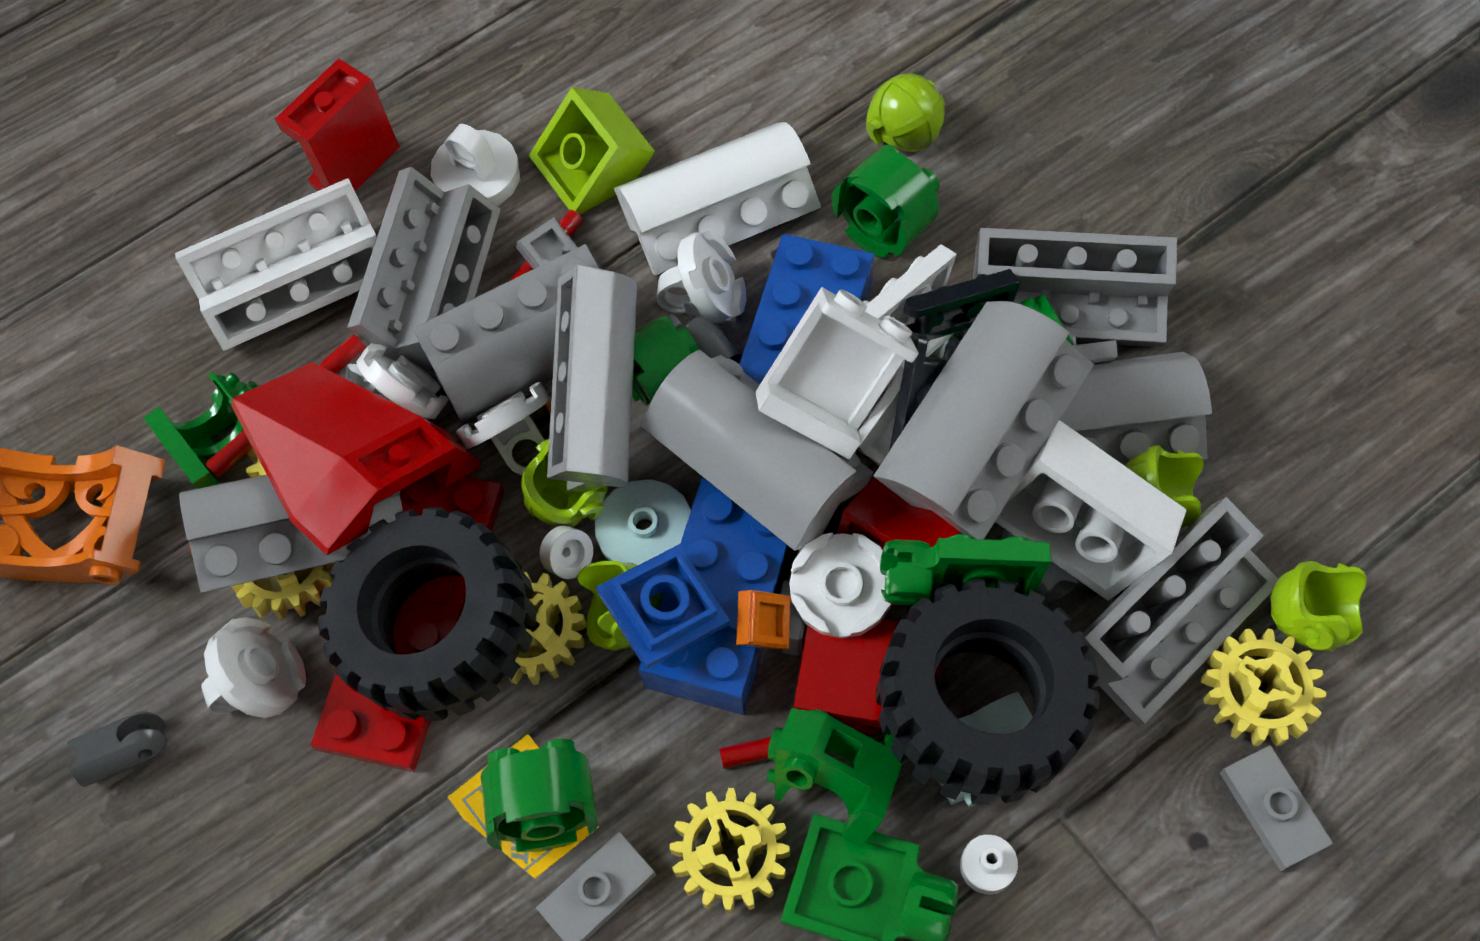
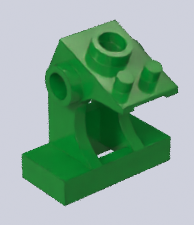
(191, 441)
(802, 761)

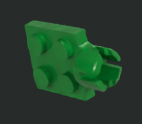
(917, 569)
(866, 889)

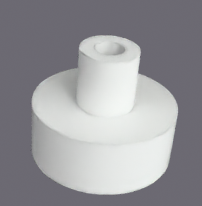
(566, 551)
(988, 877)

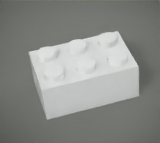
(1093, 512)

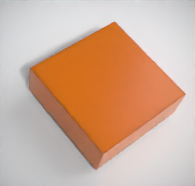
(763, 620)

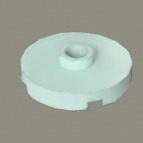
(638, 501)

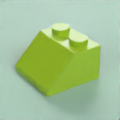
(590, 149)

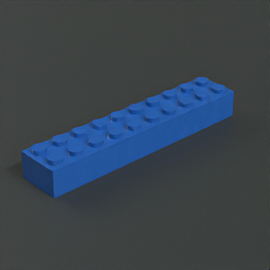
(720, 537)

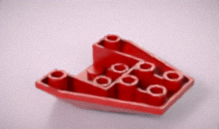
(341, 450)

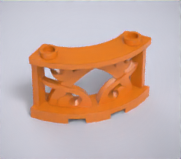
(106, 545)

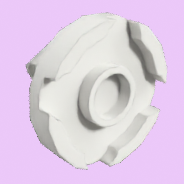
(479, 160)
(707, 278)
(401, 382)
(508, 424)
(839, 585)
(251, 670)

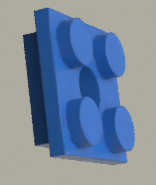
(656, 633)

